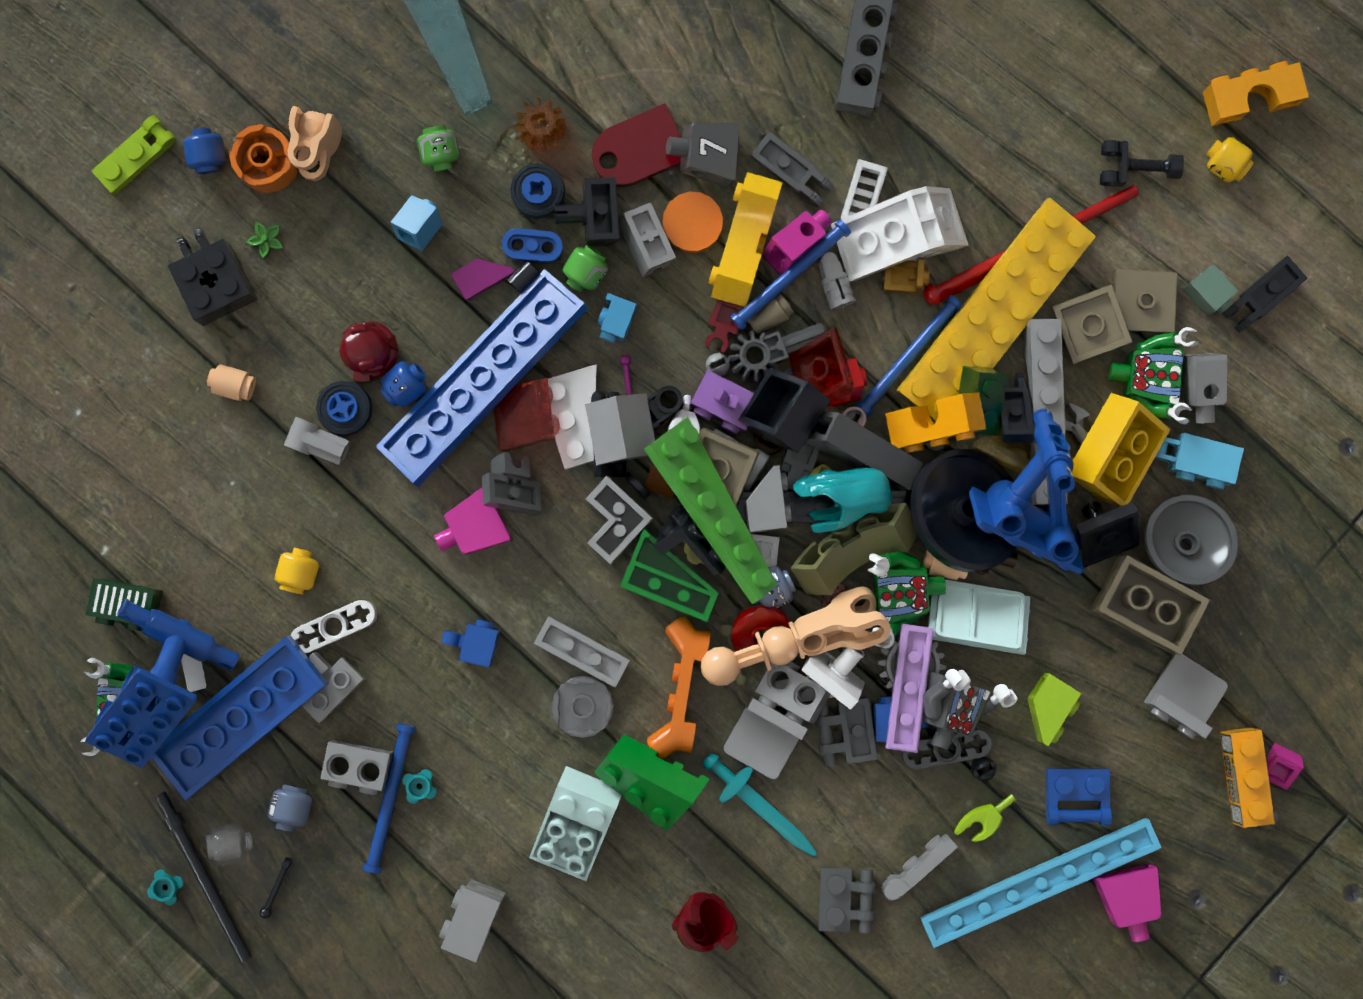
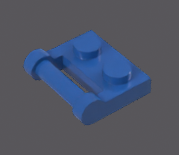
(1078, 785)

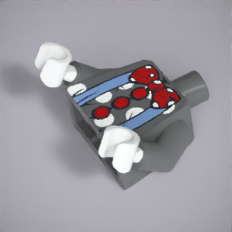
(958, 706)

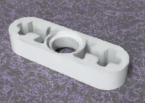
(351, 609)

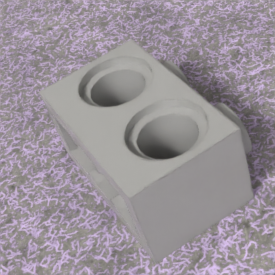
(791, 695)
(357, 757)

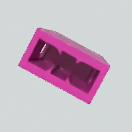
(796, 240)
(473, 526)
(1131, 898)

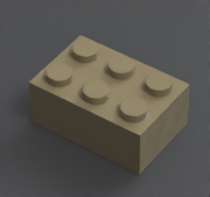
(1150, 605)

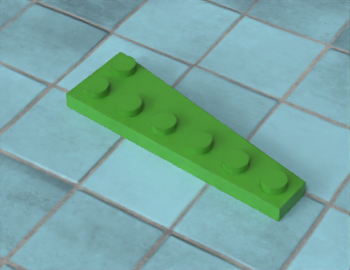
(701, 491)

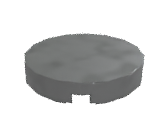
(582, 706)

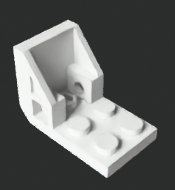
(901, 229)

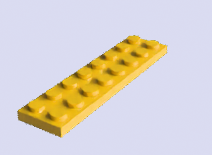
(999, 305)

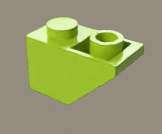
(1049, 707)

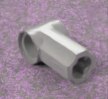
(312, 440)

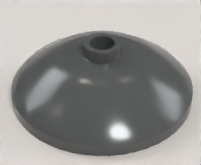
(1205, 530)

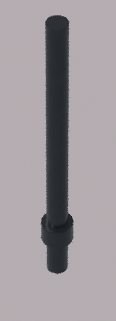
(174, 823)

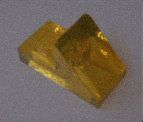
(994, 447)

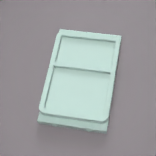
(981, 617)

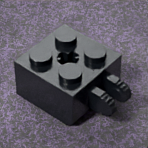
(199, 268)

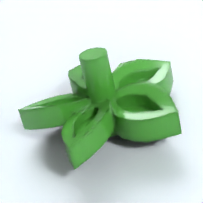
(265, 239)

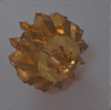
(535, 114)

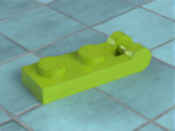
(133, 155)

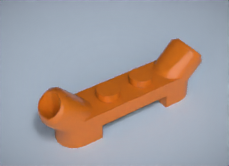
(679, 733)

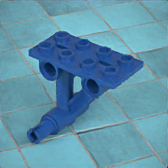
(1007, 506)
(151, 701)

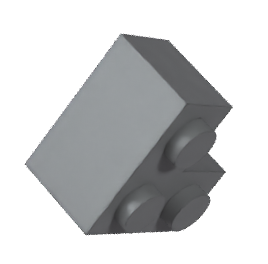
(624, 519)
(474, 916)

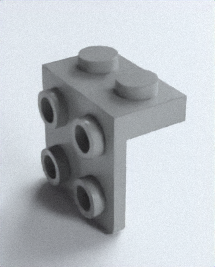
(1186, 696)
(764, 737)

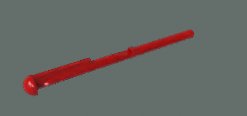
(968, 278)

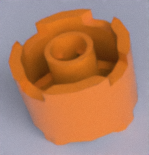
(247, 159)

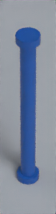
(790, 274)
(909, 355)
(389, 797)

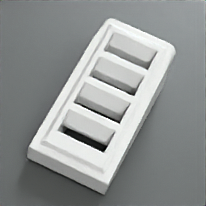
(870, 167)

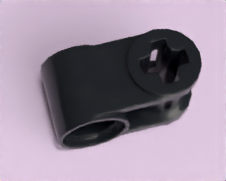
(659, 413)

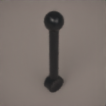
(265, 912)

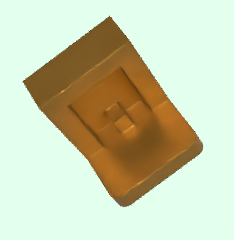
(906, 277)

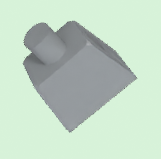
(1204, 372)

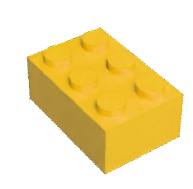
(1118, 450)

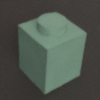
(1211, 291)

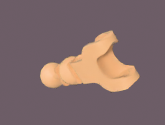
(812, 634)

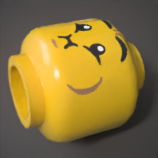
(1229, 159)

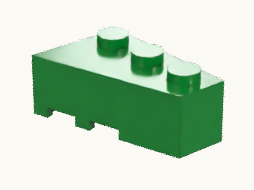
(667, 580)
(649, 782)

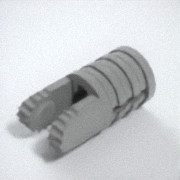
(835, 282)

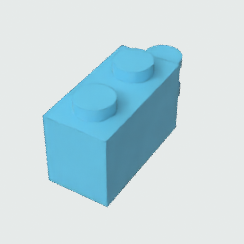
(1202, 459)

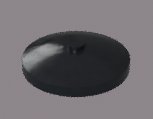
(945, 513)

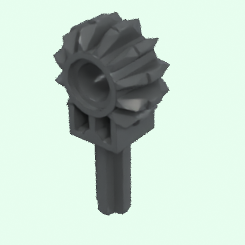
(772, 348)

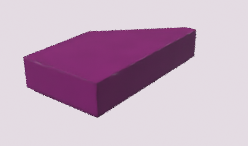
(480, 276)

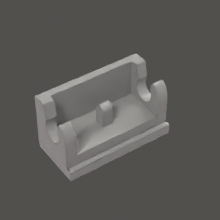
(646, 239)

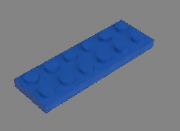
(238, 717)

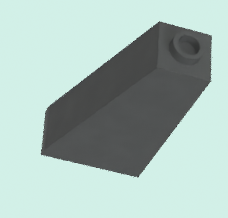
(861, 448)

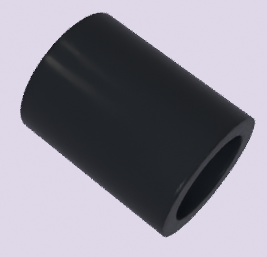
(523, 277)

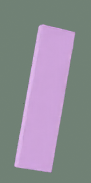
(909, 688)

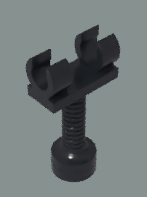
(1171, 167)

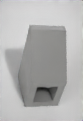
(766, 504)

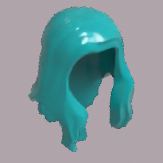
(854, 493)

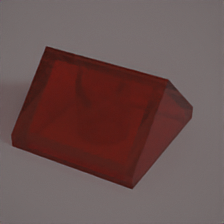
(824, 366)

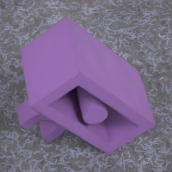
(721, 400)

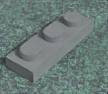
(581, 651)

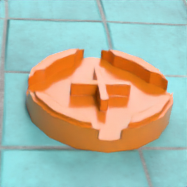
(692, 222)

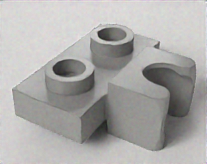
(342, 682)

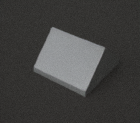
(620, 428)

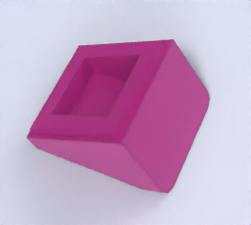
(1283, 766)

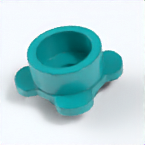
(415, 794)
(156, 889)

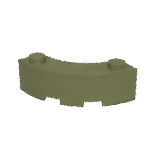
(829, 562)

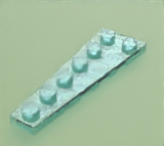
(452, 48)

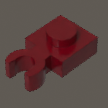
(722, 323)

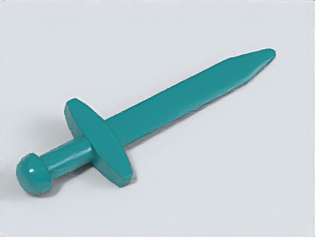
(737, 786)

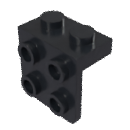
(683, 528)

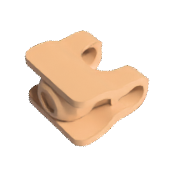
(315, 138)

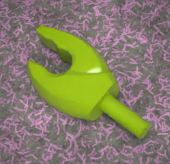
(988, 817)

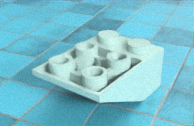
(575, 824)

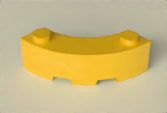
(745, 244)

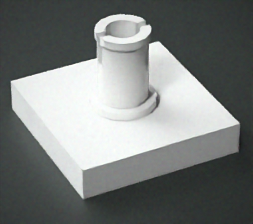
(836, 674)

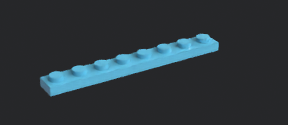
(1040, 882)

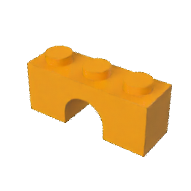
(1281, 87)
(957, 417)

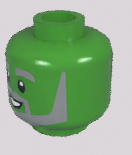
(438, 148)
(585, 268)

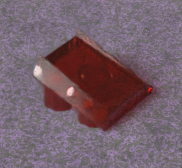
(525, 416)

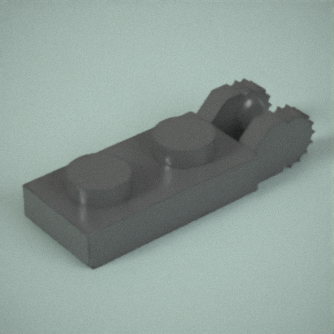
(790, 167)

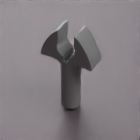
(1077, 428)

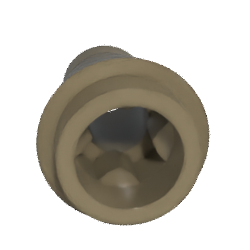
(772, 314)

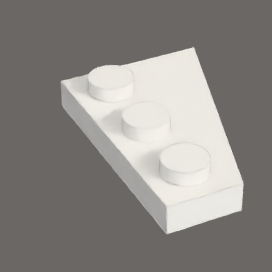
(570, 395)

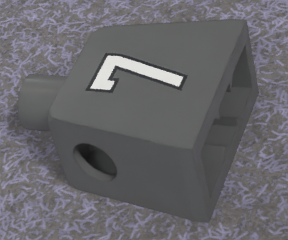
(707, 151)

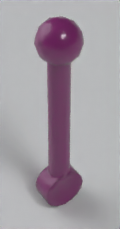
(625, 361)

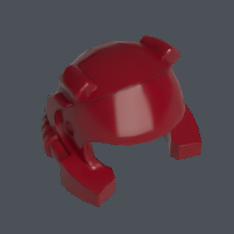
(368, 350)
(705, 923)

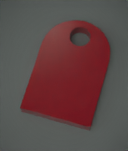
(638, 147)

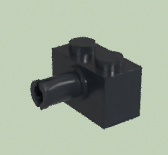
(596, 212)

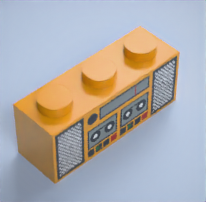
(1247, 777)

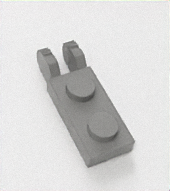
(917, 868)

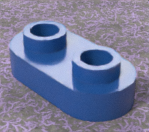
(533, 245)

